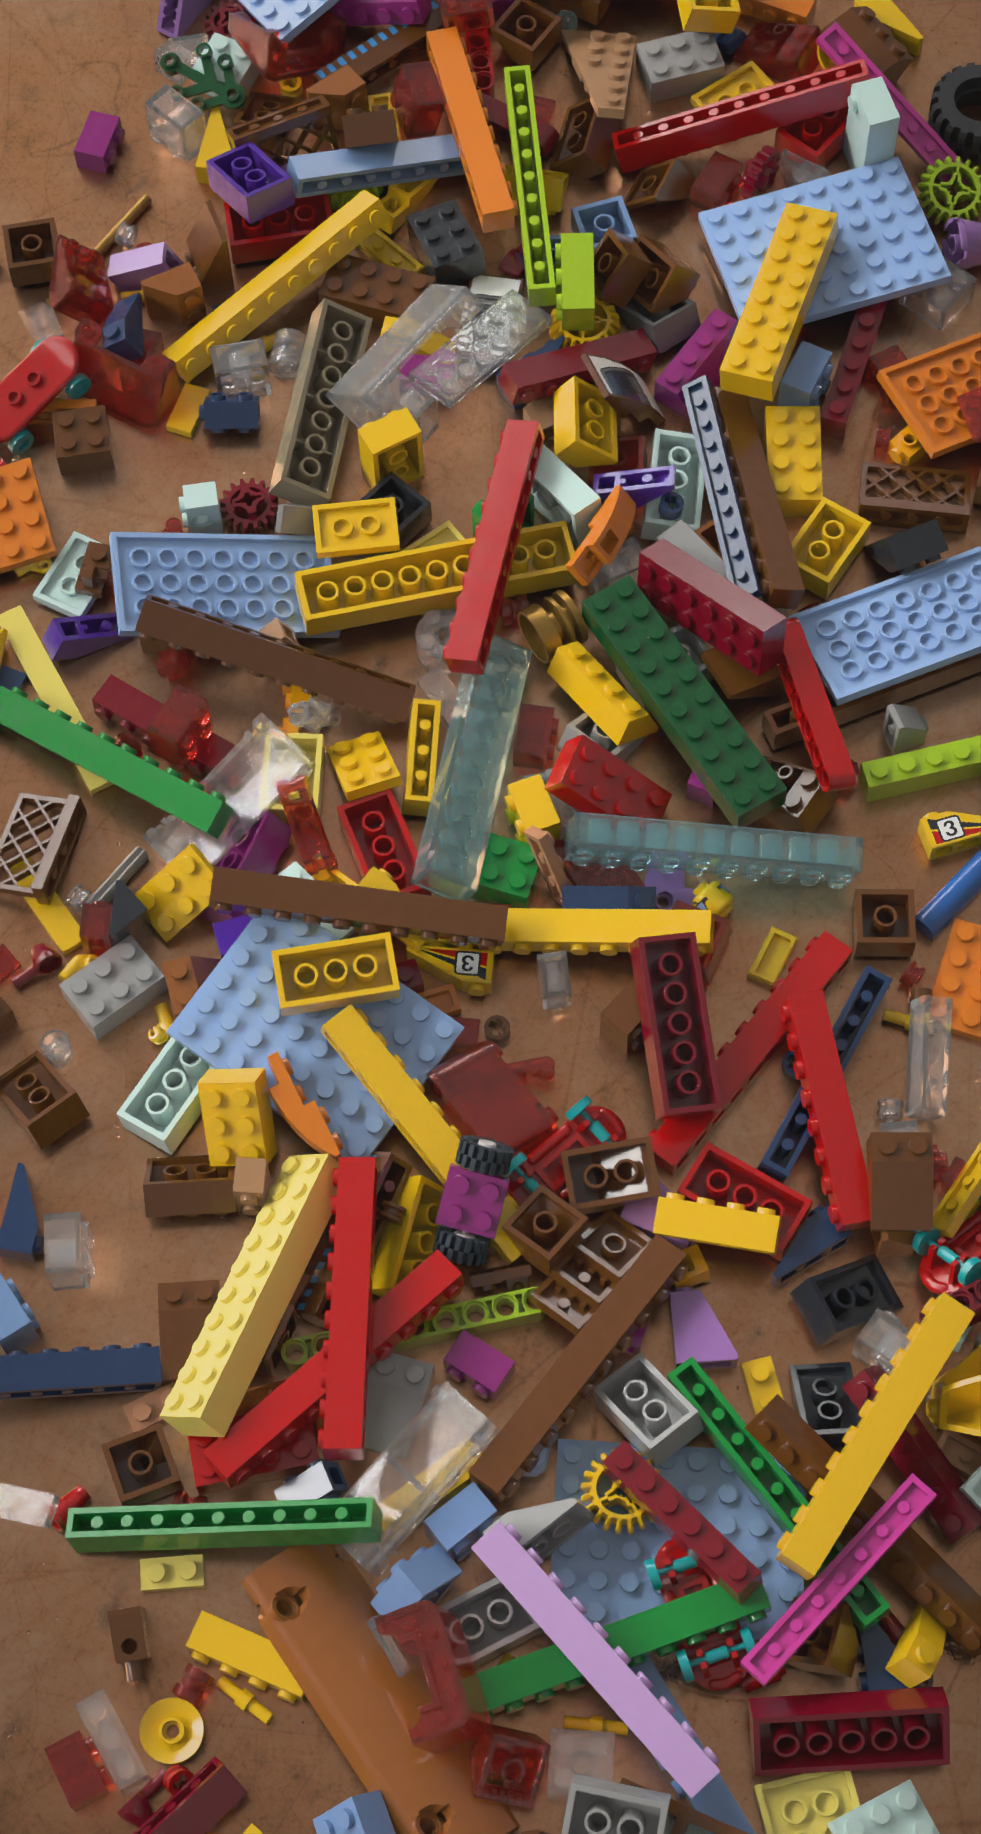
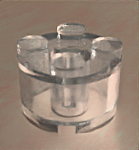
(431, 637)

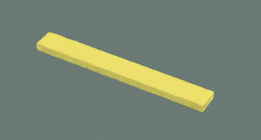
(44, 677)

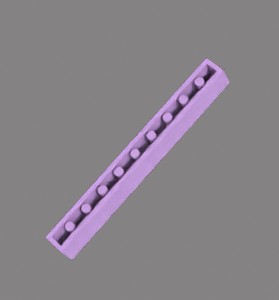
(596, 1660)

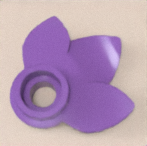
(669, 887)

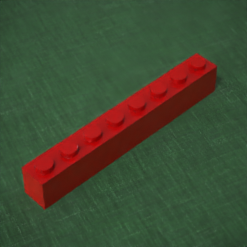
(828, 1109)

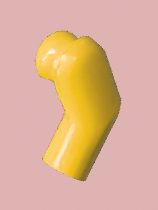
(39, 567)
(76, 964)
(158, 1034)

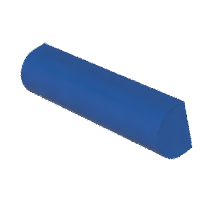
(950, 899)

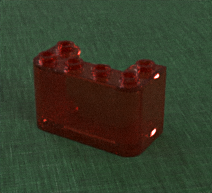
(458, 1701)

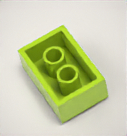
(575, 281)

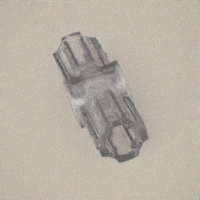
(314, 714)

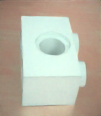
(201, 508)

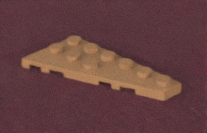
(604, 66)

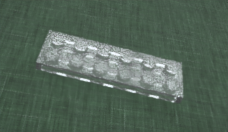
(480, 349)

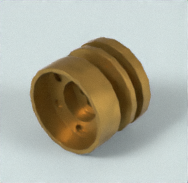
(552, 625)

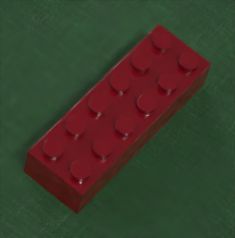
(712, 607)
(675, 1026)
(849, 1731)

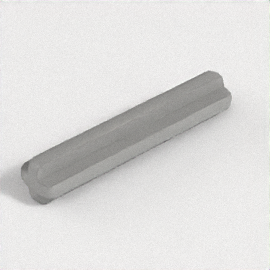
(122, 872)

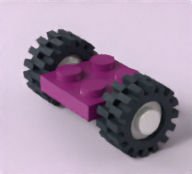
(473, 1200)

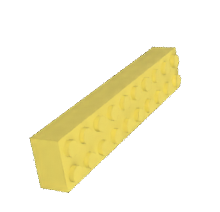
(253, 1298)

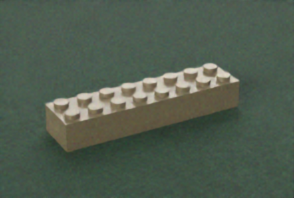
(314, 425)

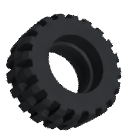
(949, 95)

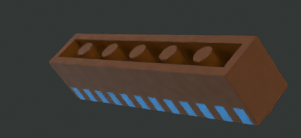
(387, 50)
(391, 1179)

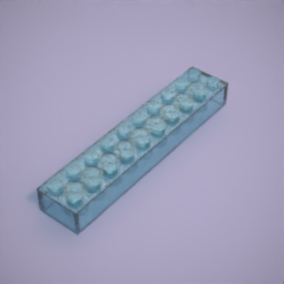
(471, 773)
(713, 849)

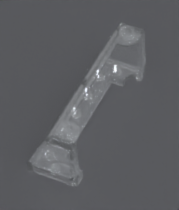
(363, 389)
(248, 781)
(420, 1470)

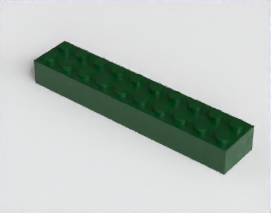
(683, 703)

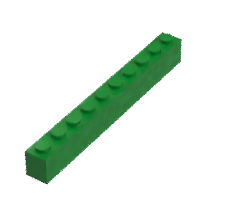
(114, 763)
(764, 1477)
(225, 1525)
(638, 1635)

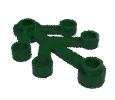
(207, 82)

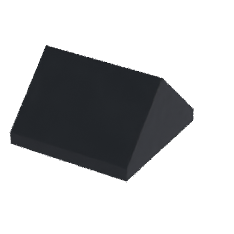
(128, 916)

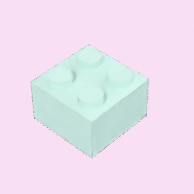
(243, 69)

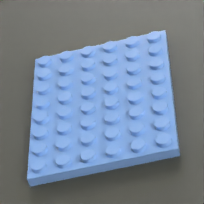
(880, 244)
(239, 1023)
(609, 1568)

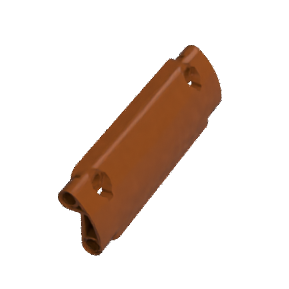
(361, 1694)

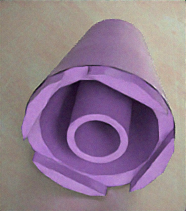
(962, 242)

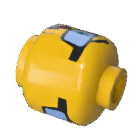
(714, 898)

